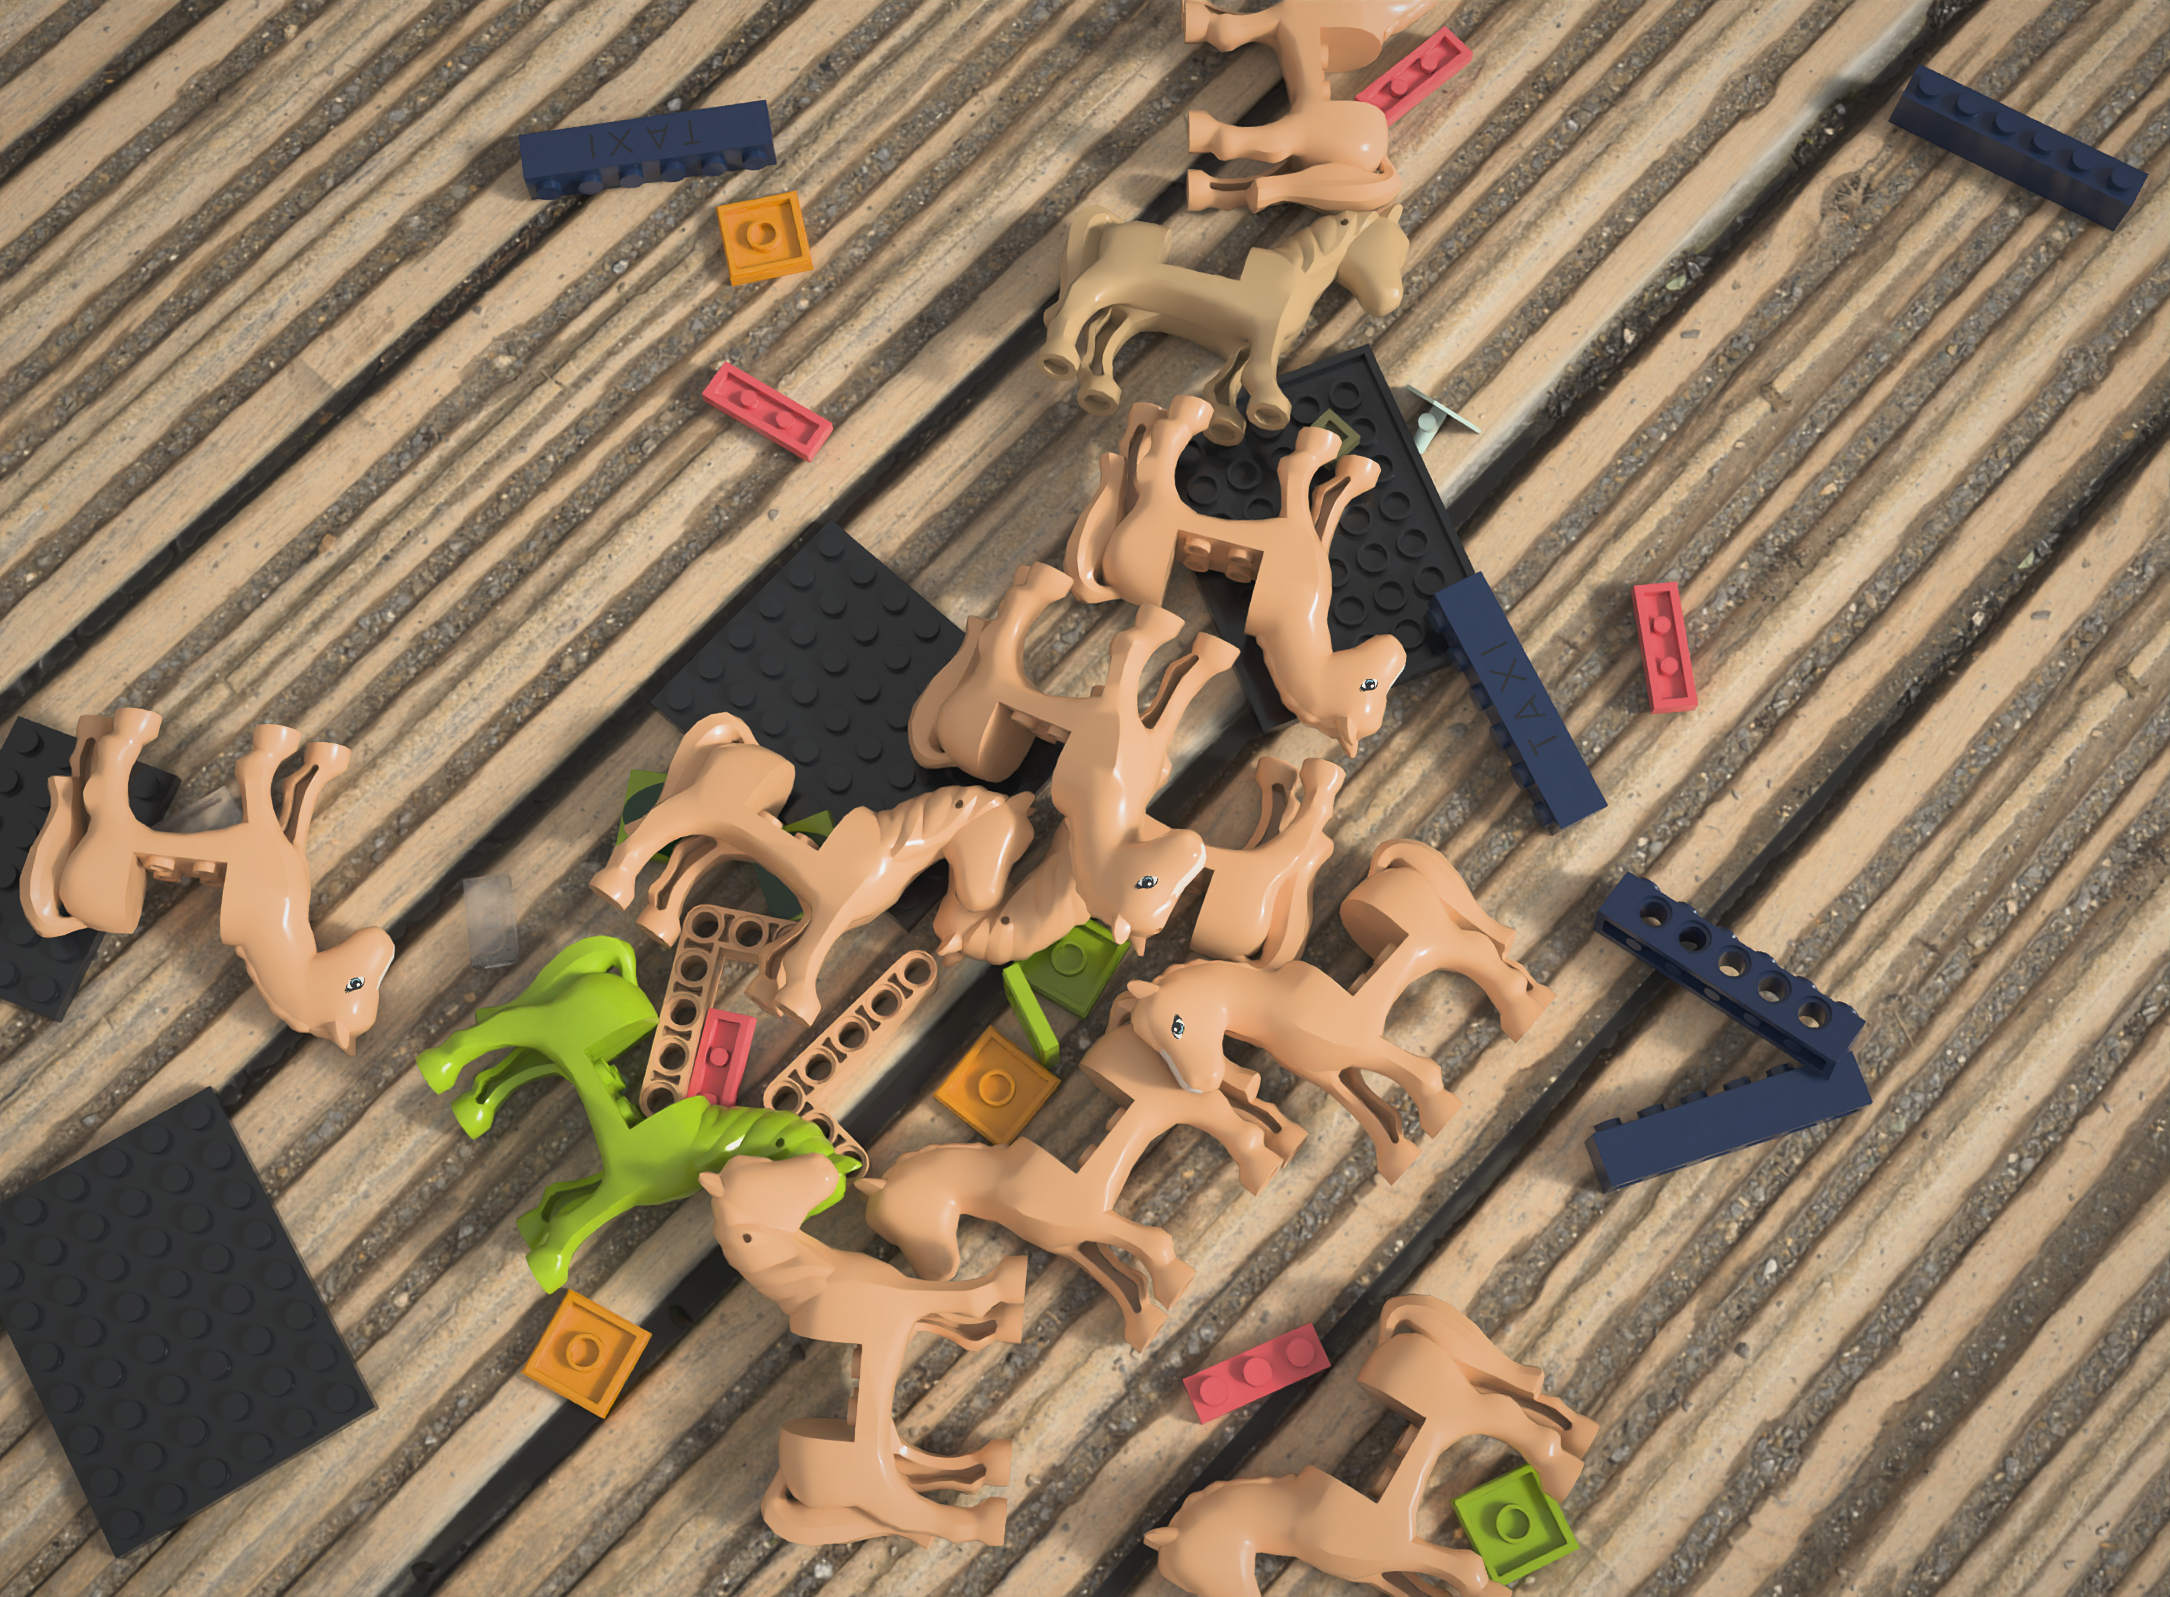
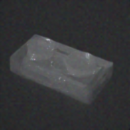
(209, 813)
(491, 921)

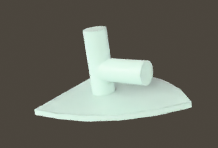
(1431, 421)

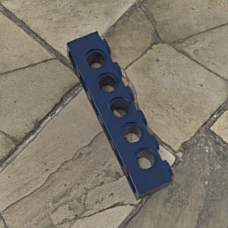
(1735, 996)

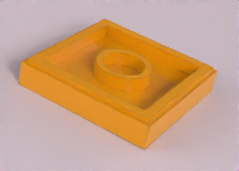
(764, 238)
(997, 1088)
(586, 1353)

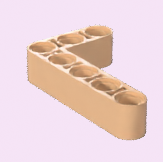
(699, 993)
(846, 1060)

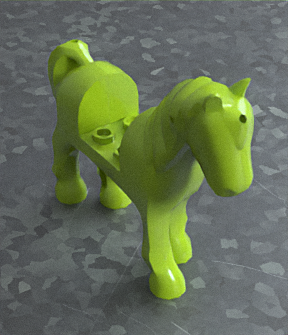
(572, 1027)

